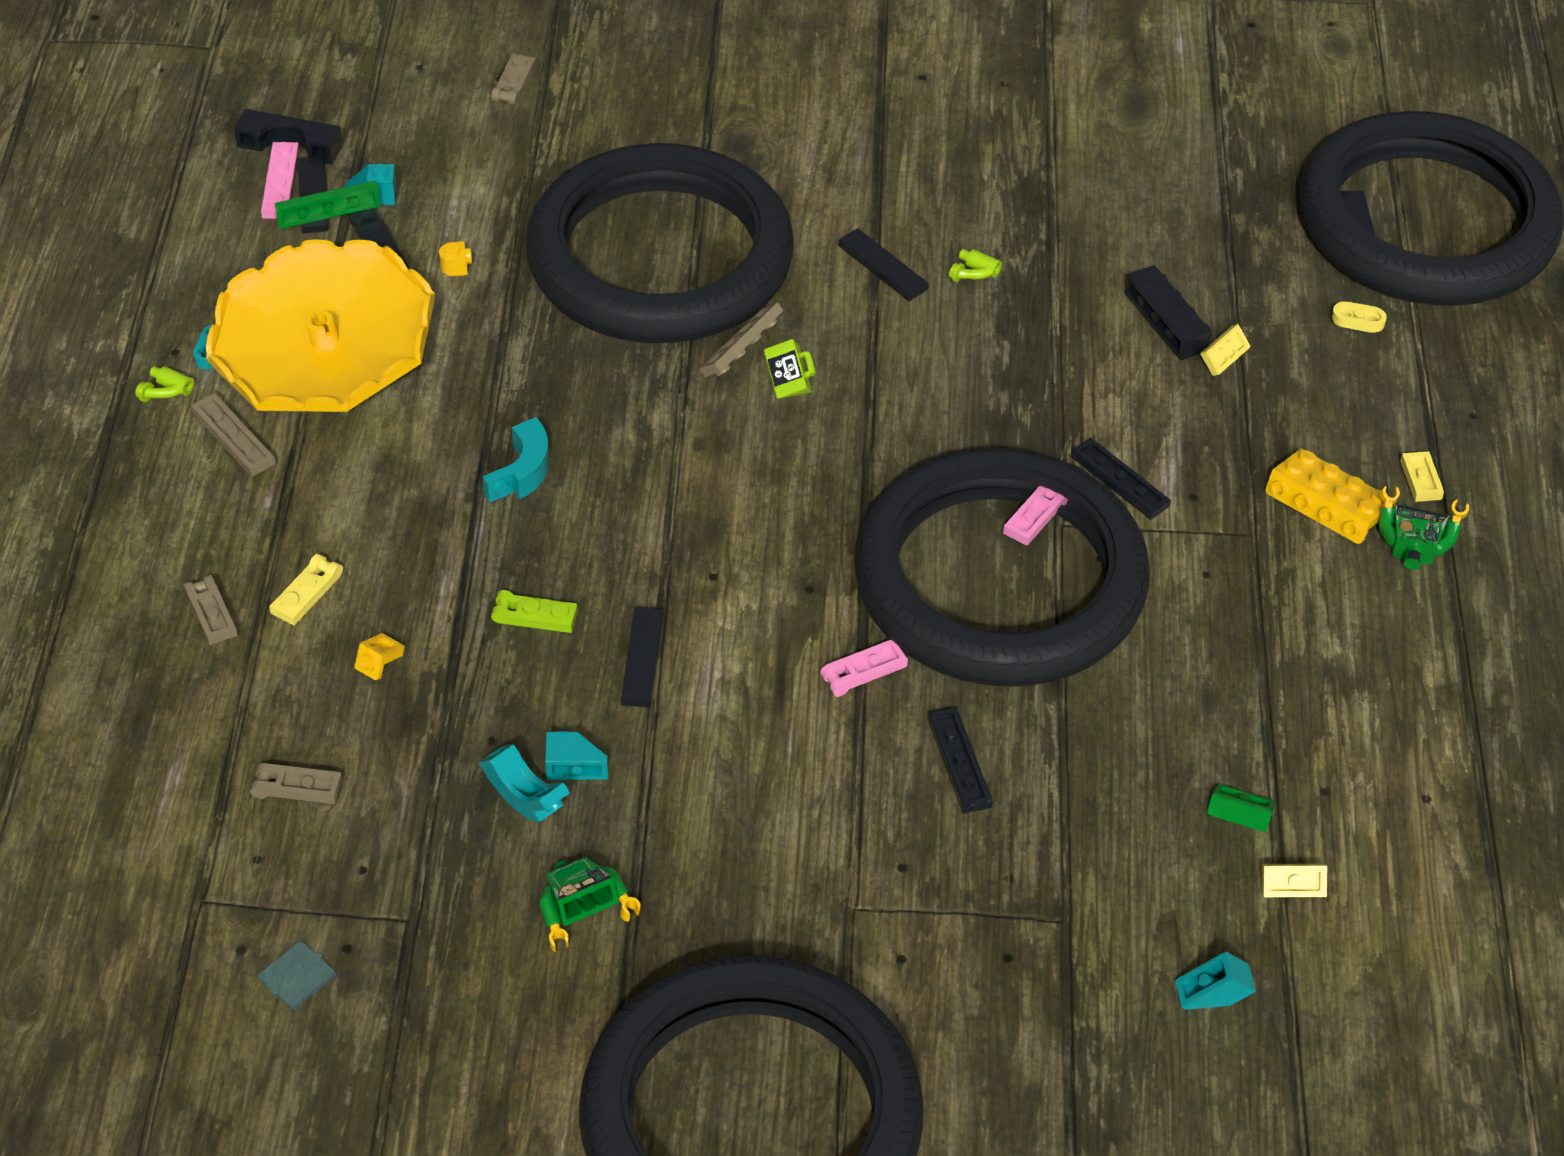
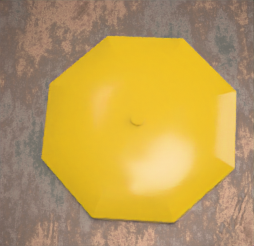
(320, 326)

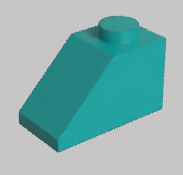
(385, 178)
(573, 758)
(1216, 983)

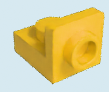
(375, 653)

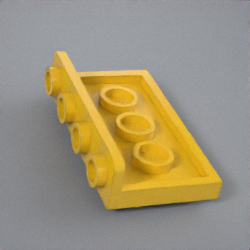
(1326, 495)

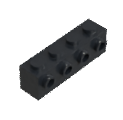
(1168, 312)

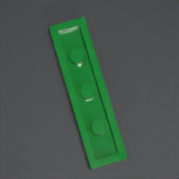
(327, 204)

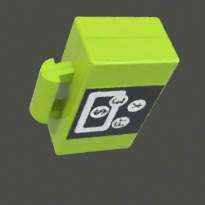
(788, 369)

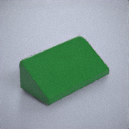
(1241, 807)

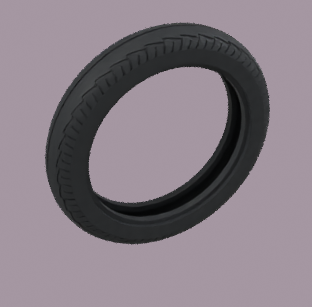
(1416, 275)
(659, 316)
(989, 655)
(740, 988)

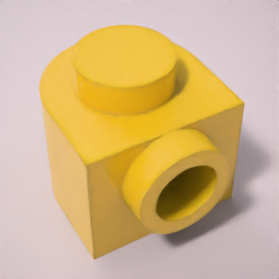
(454, 258)

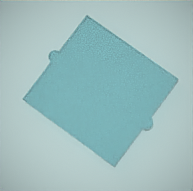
(296, 975)

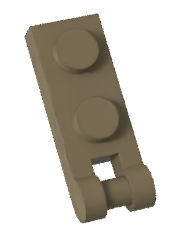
(514, 79)
(210, 610)
(296, 783)

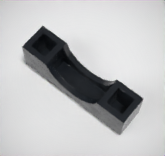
(260, 129)

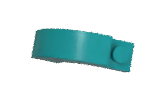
(528, 470)
(520, 785)

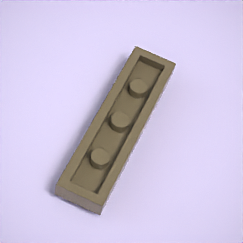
(745, 336)
(233, 435)

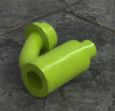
(981, 265)
(173, 382)

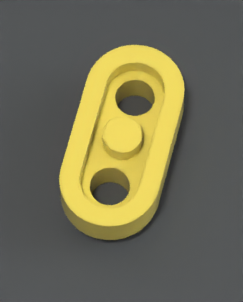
(1359, 317)

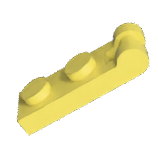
(306, 589)

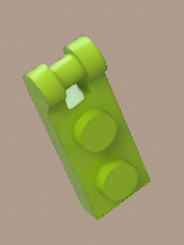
(534, 612)

